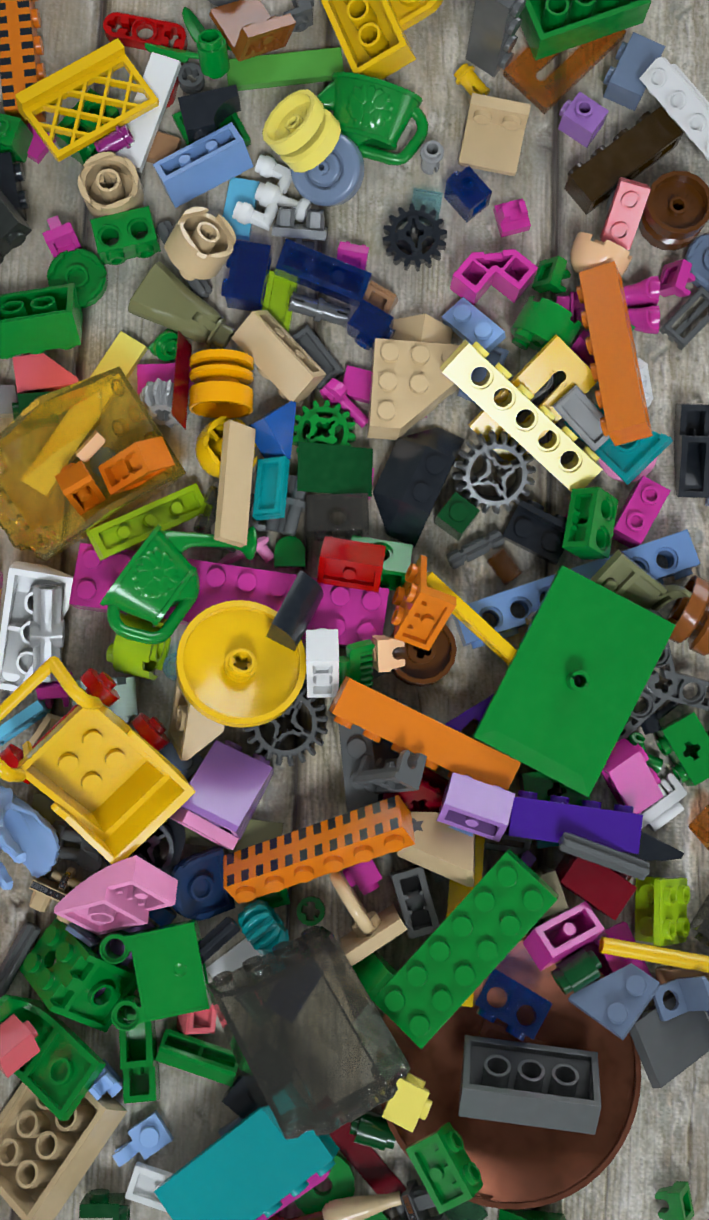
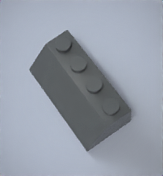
(494, 34)
(353, 749)
(530, 1084)

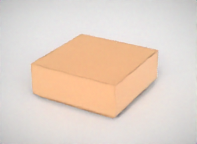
(90, 446)

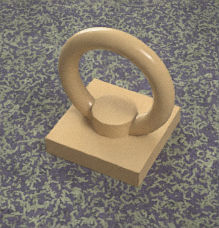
(369, 929)

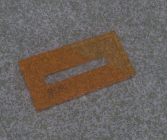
(547, 93)

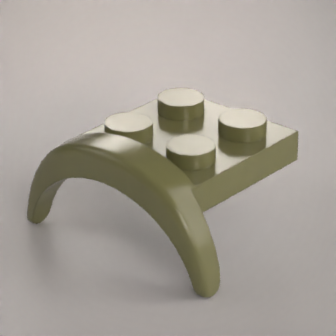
(635, 584)

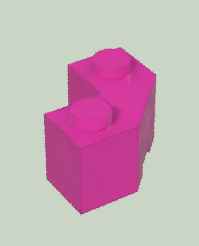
(505, 271)

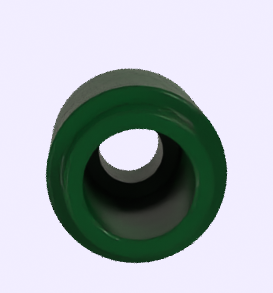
(576, 971)
(372, 1131)

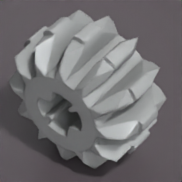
(158, 401)

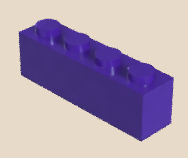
(551, 819)

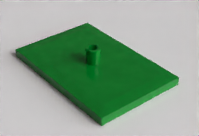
(537, 706)

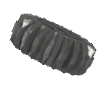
(503, 497)
(310, 737)

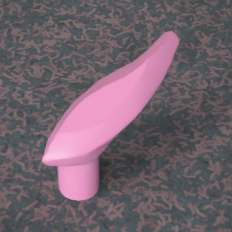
(262, 549)

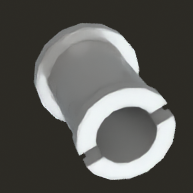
(431, 155)

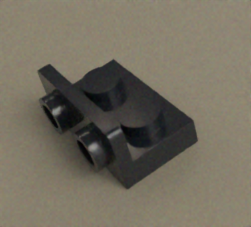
(537, 531)

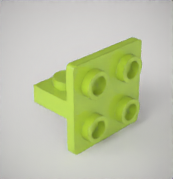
(662, 910)

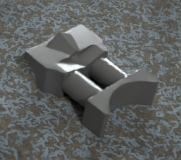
(86, 856)

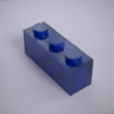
(322, 273)

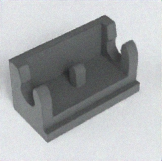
(392, 774)

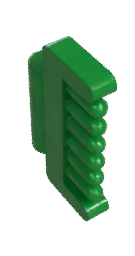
(357, 663)

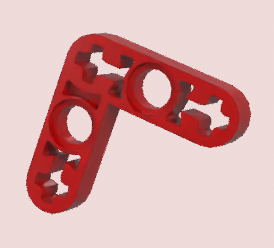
(162, 33)

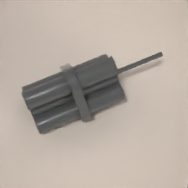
(294, 506)

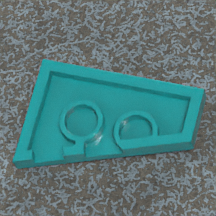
(632, 457)

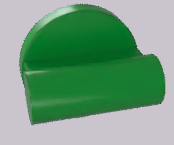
(164, 345)

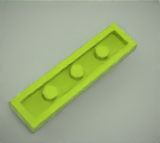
(138, 524)

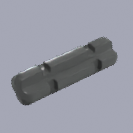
(475, 549)

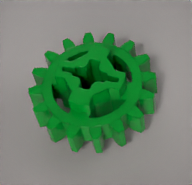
(332, 425)

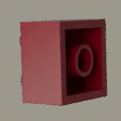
(599, 886)

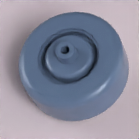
(335, 178)

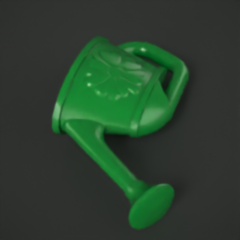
(375, 115)
(159, 580)

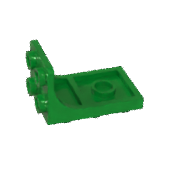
(64, 1065)

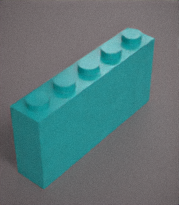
(246, 1172)

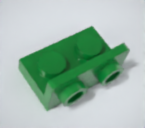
(445, 1168)

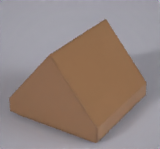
(380, 297)

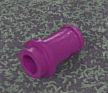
(115, 141)

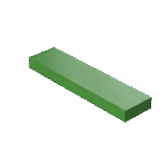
(285, 69)

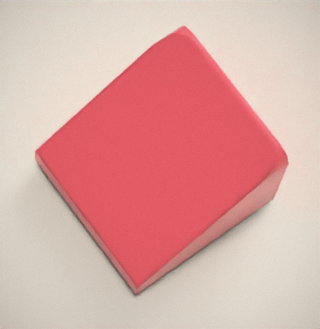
(198, 1022)

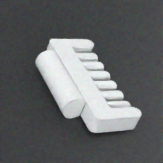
(667, 807)

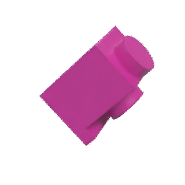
(363, 875)

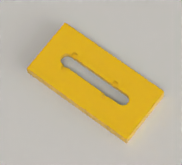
(550, 359)

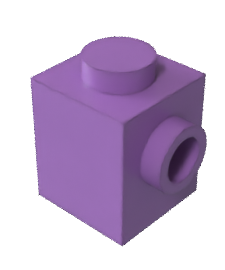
(582, 119)

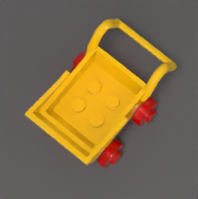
(96, 766)

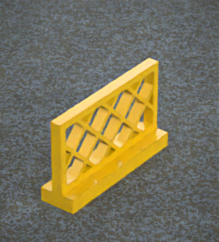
(69, 83)

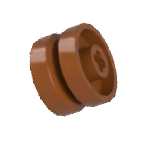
(692, 616)

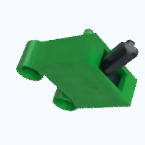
(167, 968)

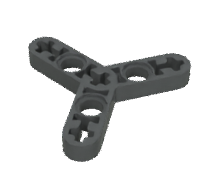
(672, 690)

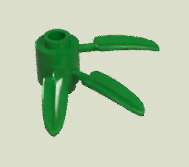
(210, 46)

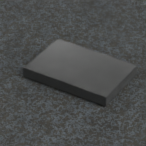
(669, 1045)

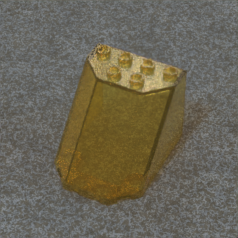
(46, 440)

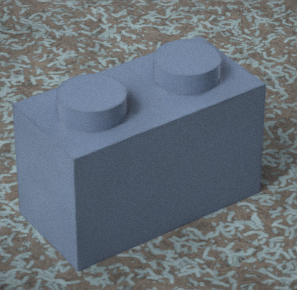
(634, 59)

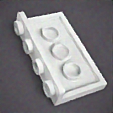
(680, 99)

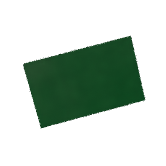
(334, 469)

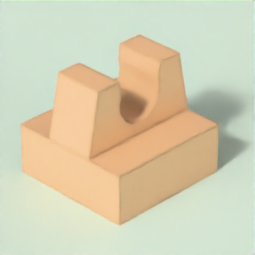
(382, 653)

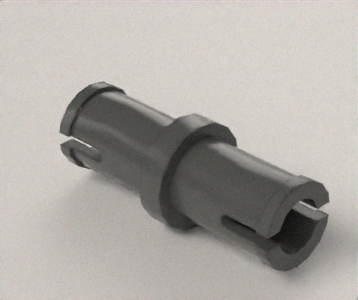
(319, 309)

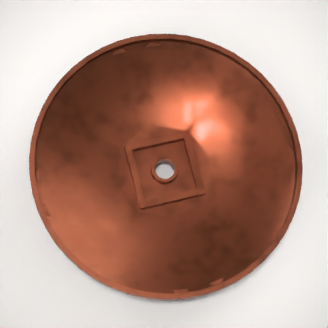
(522, 1162)

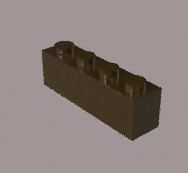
(626, 157)

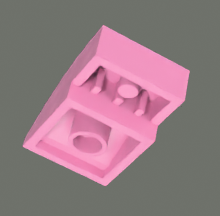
(118, 896)

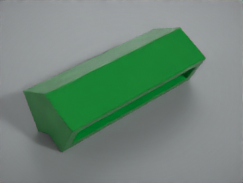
(197, 1057)

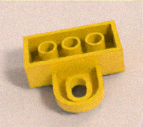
(374, 32)

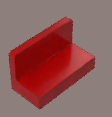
(351, 564)

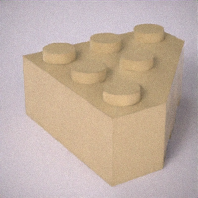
(406, 385)

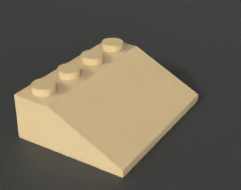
(47, 1156)

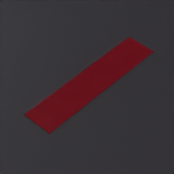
(181, 380)
(367, 1163)

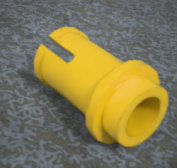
(470, 81)

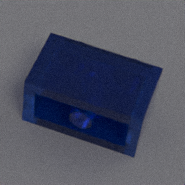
(247, 275)

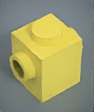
(408, 1103)

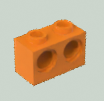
(136, 465)

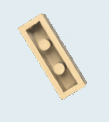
(278, 356)

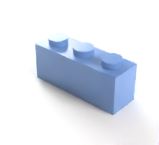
(203, 165)

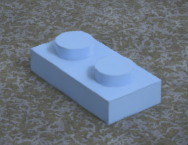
(473, 325)

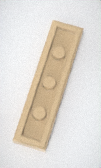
(235, 484)

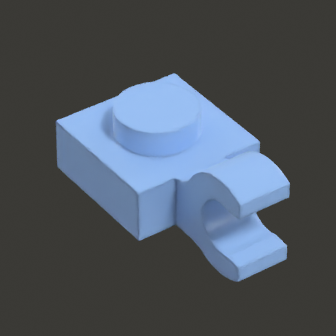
(107, 1081)
(146, 1137)

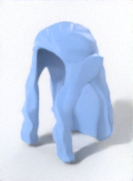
(25, 837)

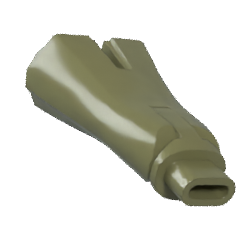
(175, 306)

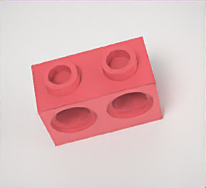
(625, 212)

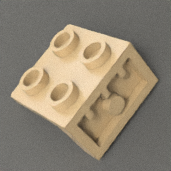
(494, 134)

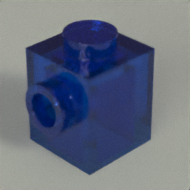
(467, 193)
(370, 323)

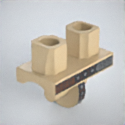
(46, 890)

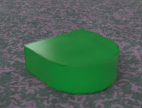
(289, 553)

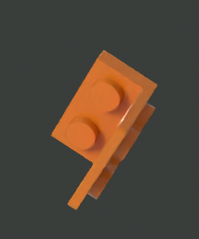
(420, 609)

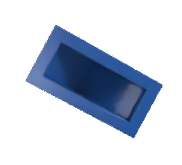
(276, 431)

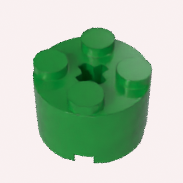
(541, 322)

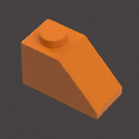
(79, 487)

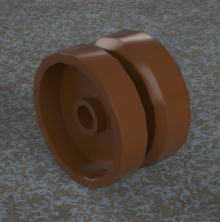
(675, 210)
(432, 666)

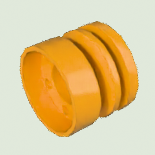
(221, 383)

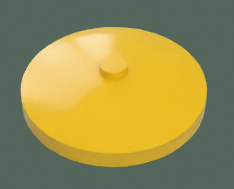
(234, 669)

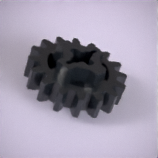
(402, 238)

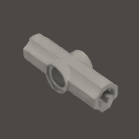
(47, 626)

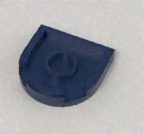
(201, 885)

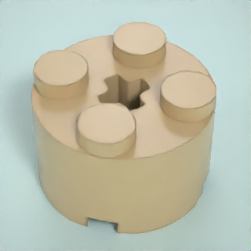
(110, 185)
(200, 244)

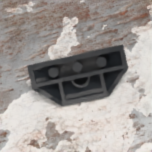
(414, 481)

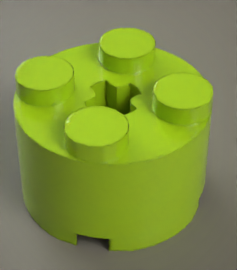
(137, 657)

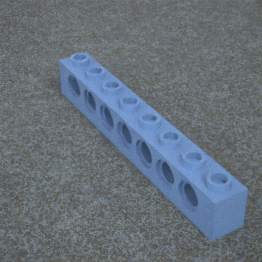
(675, 548)

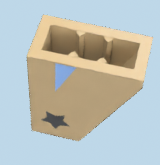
(442, 848)

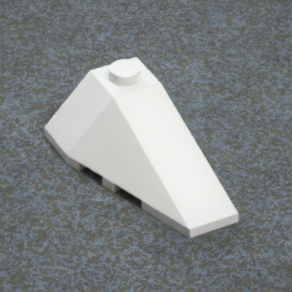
(15, 648)

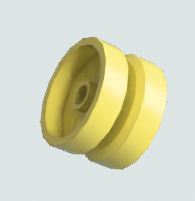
(301, 131)

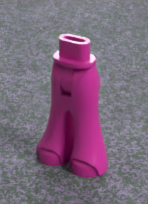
(641, 296)

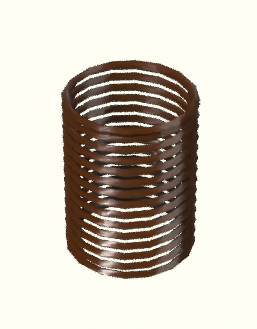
(498, 569)

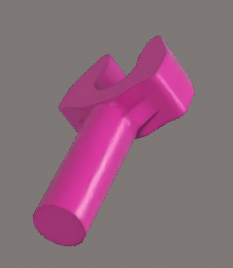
(336, 393)

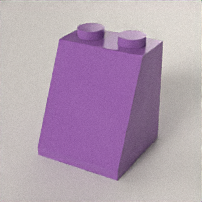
(229, 787)

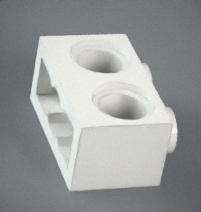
(322, 663)

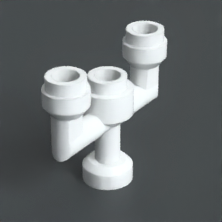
(270, 196)

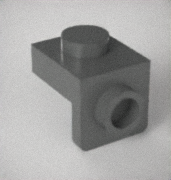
(302, 14)

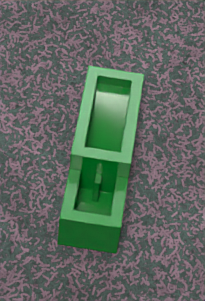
(138, 1061)

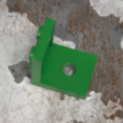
(75, 978)

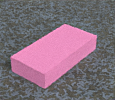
(204, 828)

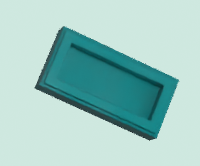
(271, 488)

